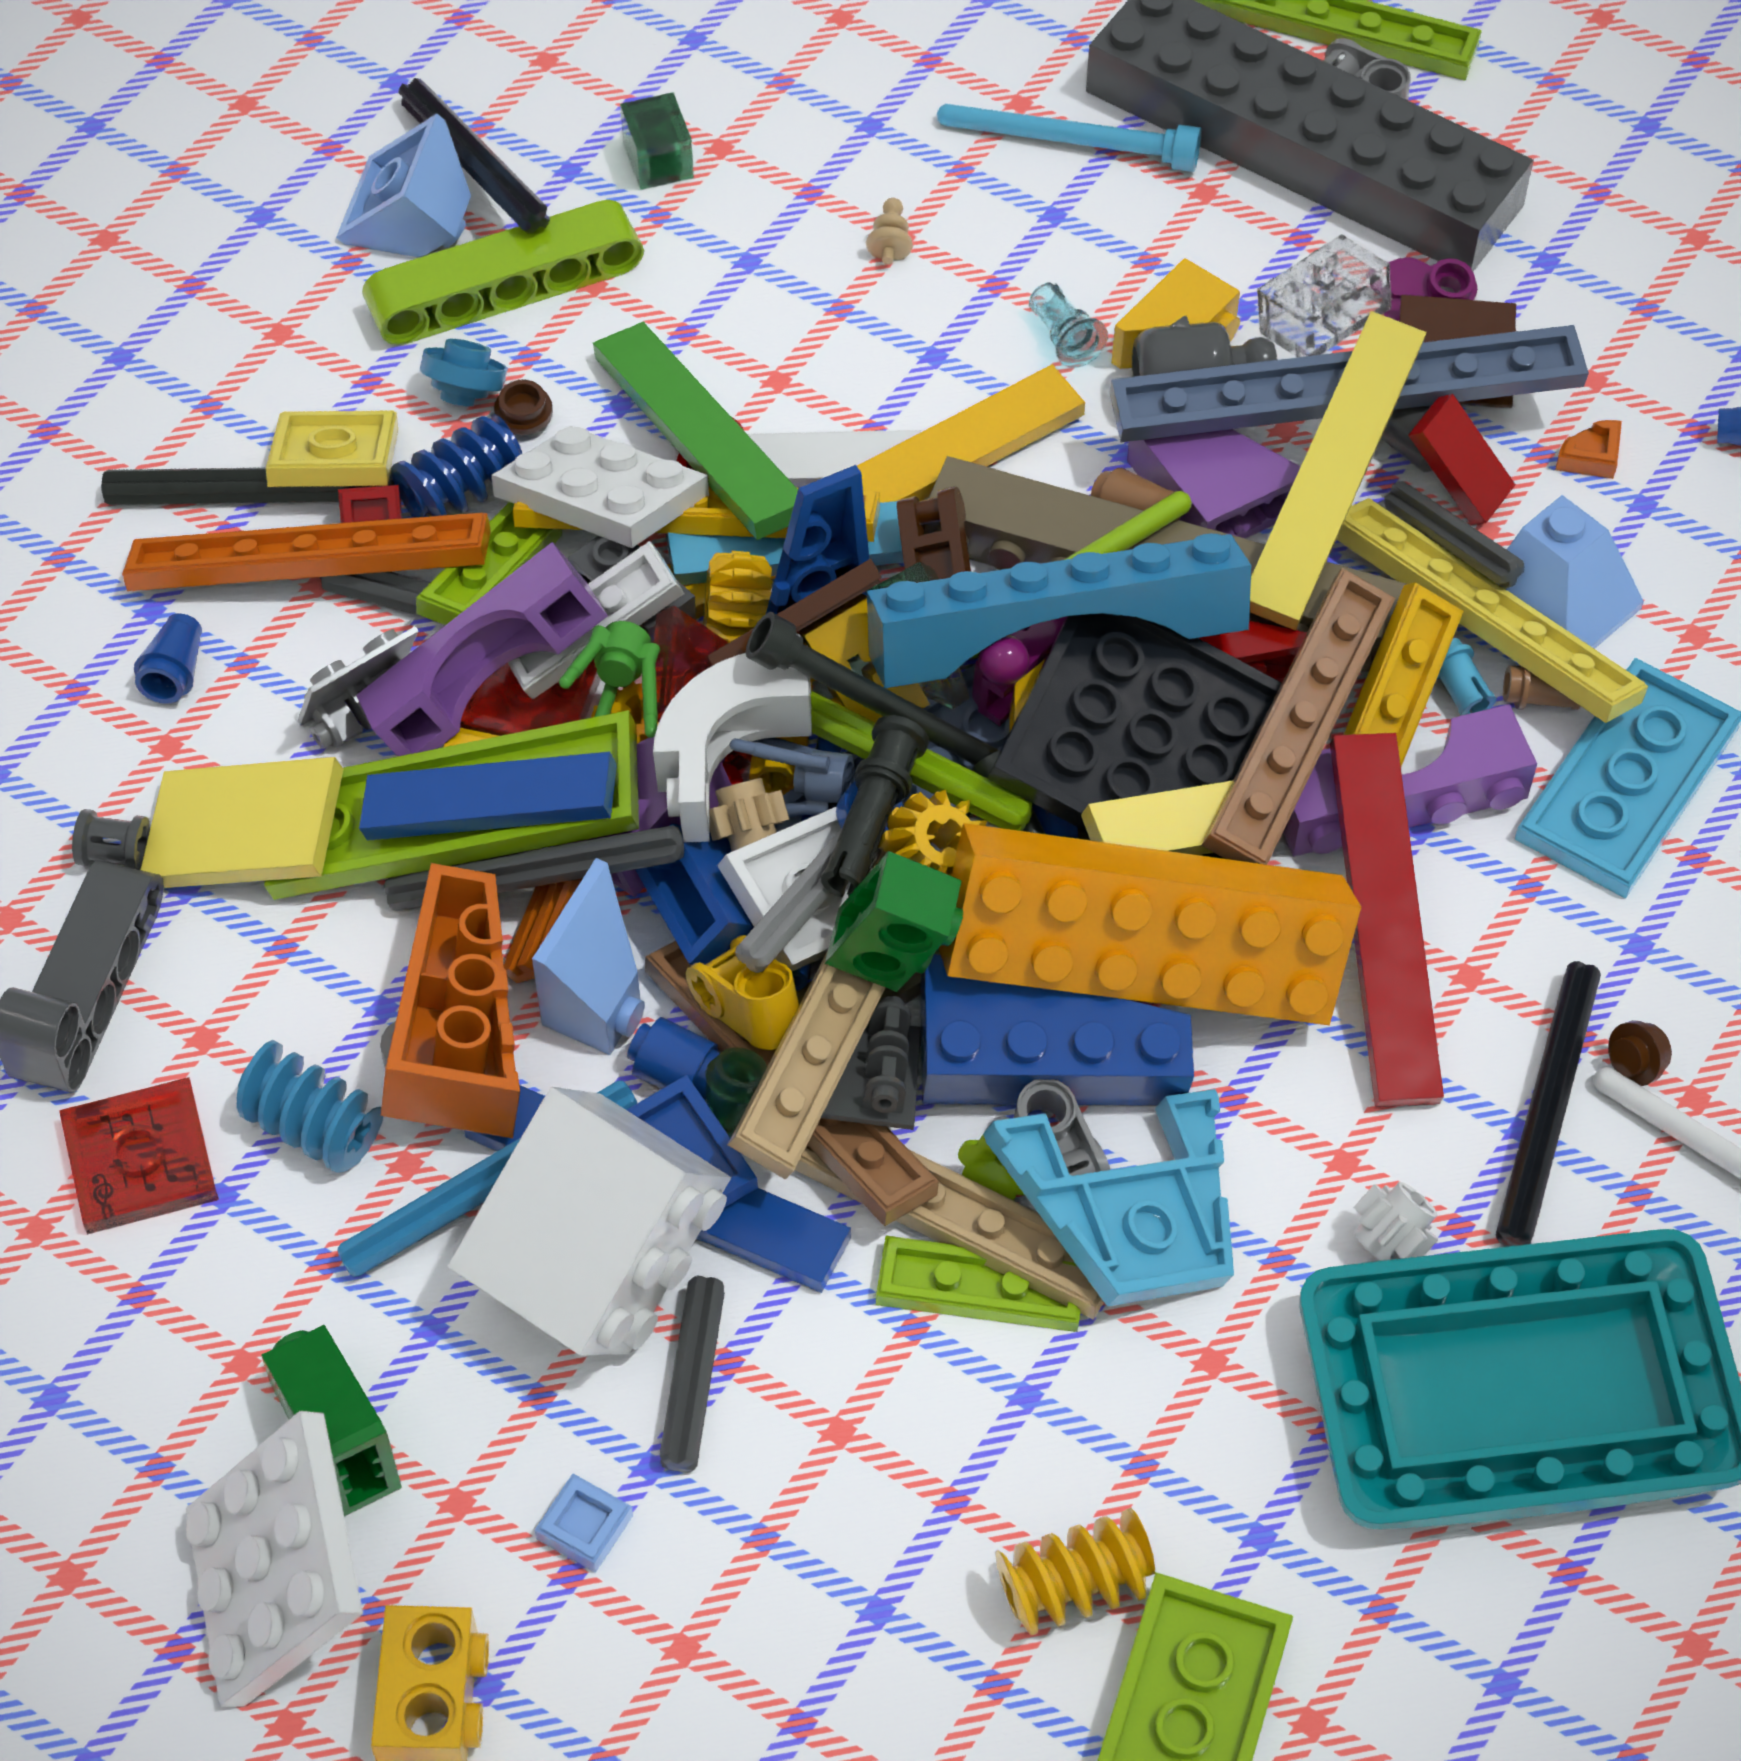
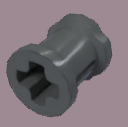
(89, 843)

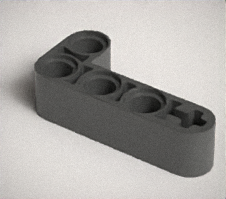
(60, 1024)

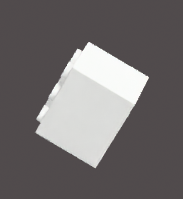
(590, 1223)

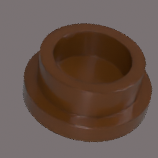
(524, 407)
(1639, 1051)

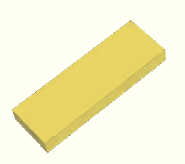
(1158, 821)

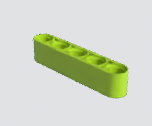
(502, 272)

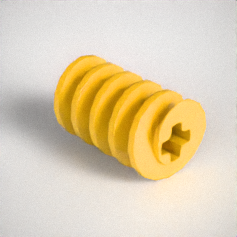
(1077, 1569)

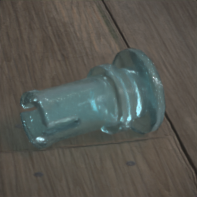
(1072, 331)

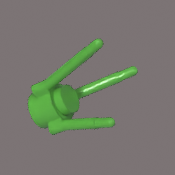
(620, 655)

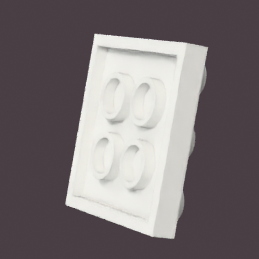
(272, 1560)

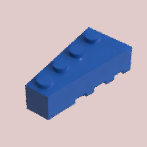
(998, 1037)

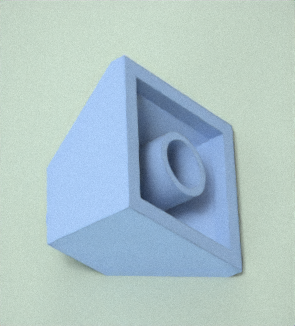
(409, 195)
(1574, 573)
(588, 969)

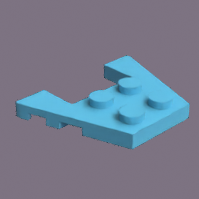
(1133, 1227)

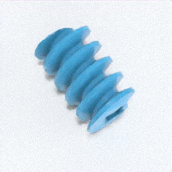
(305, 1112)

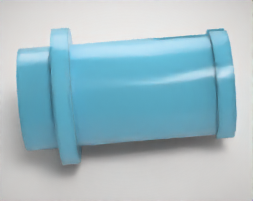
(1464, 680)

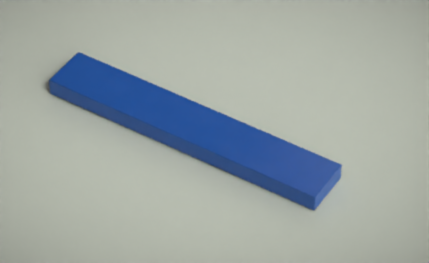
(755, 1227)

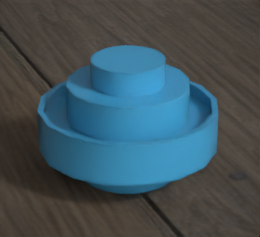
(463, 371)

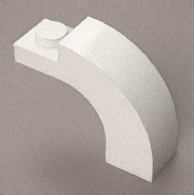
(712, 709)

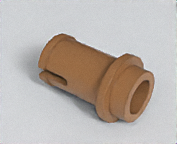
(1526, 688)

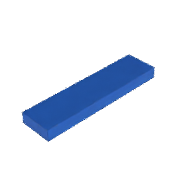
(488, 796)

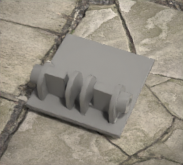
(340, 684)

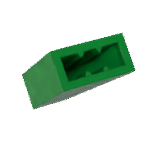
(314, 1377)

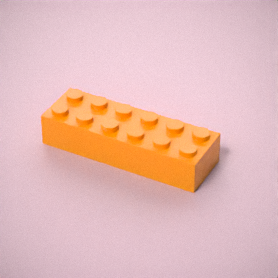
(1150, 925)

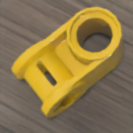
(748, 1002)

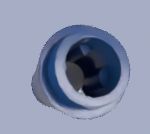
(169, 661)

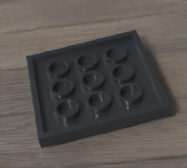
(1130, 715)

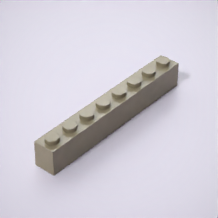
(1037, 522)

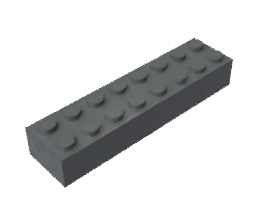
(1311, 127)

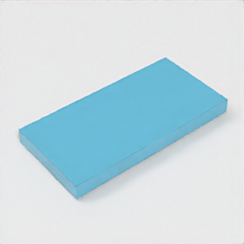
(1629, 781)

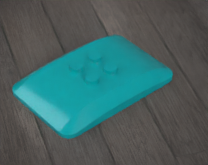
(1523, 1380)

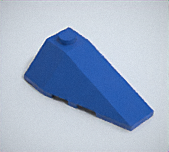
(822, 538)

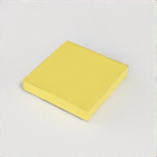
(332, 448)

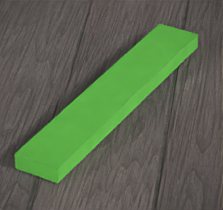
(699, 428)

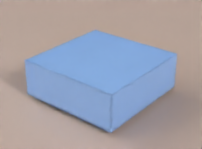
(584, 1522)

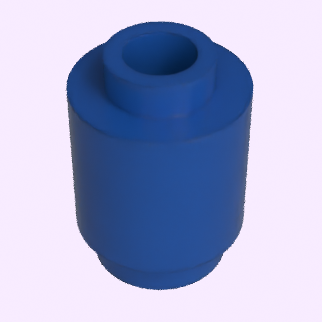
(670, 1052)

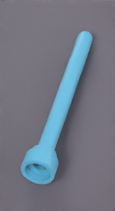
(1176, 147)

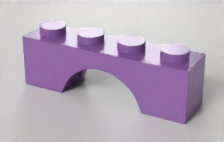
(532, 610)
(1480, 768)

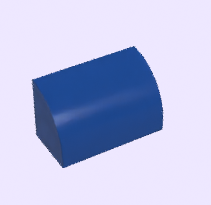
(697, 900)

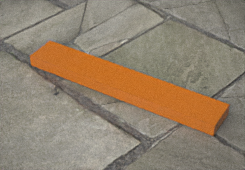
(307, 551)

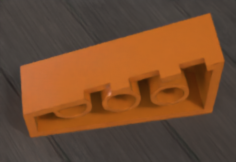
(453, 1025)

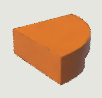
(1592, 450)

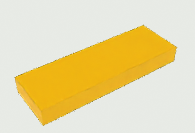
(1405, 666)

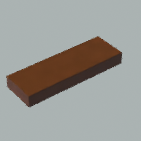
(811, 607)

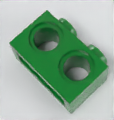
(895, 922)

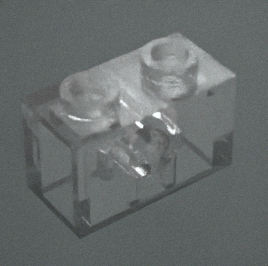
(1324, 297)

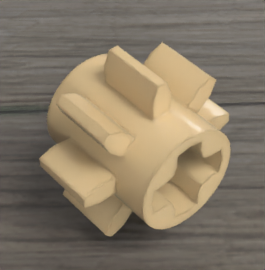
(746, 813)

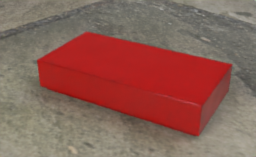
(1462, 459)

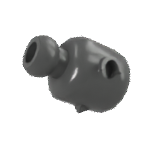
(1193, 347)

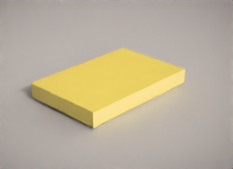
(243, 822)

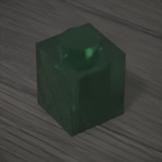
(656, 140)

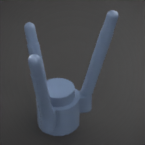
(817, 773)

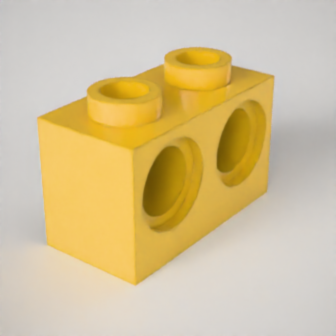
(414, 1688)

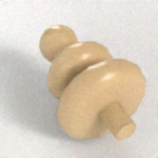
(890, 237)

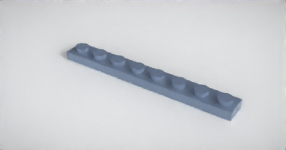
(1304, 385)

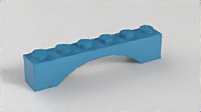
(939, 624)

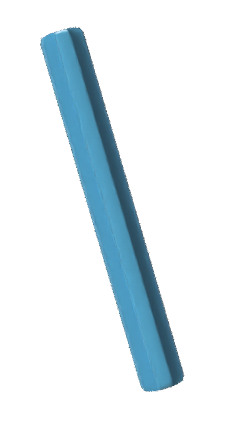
(440, 1205)

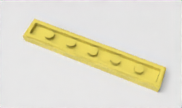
(1333, 469)
(1493, 612)

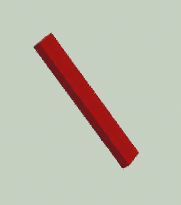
(1389, 925)

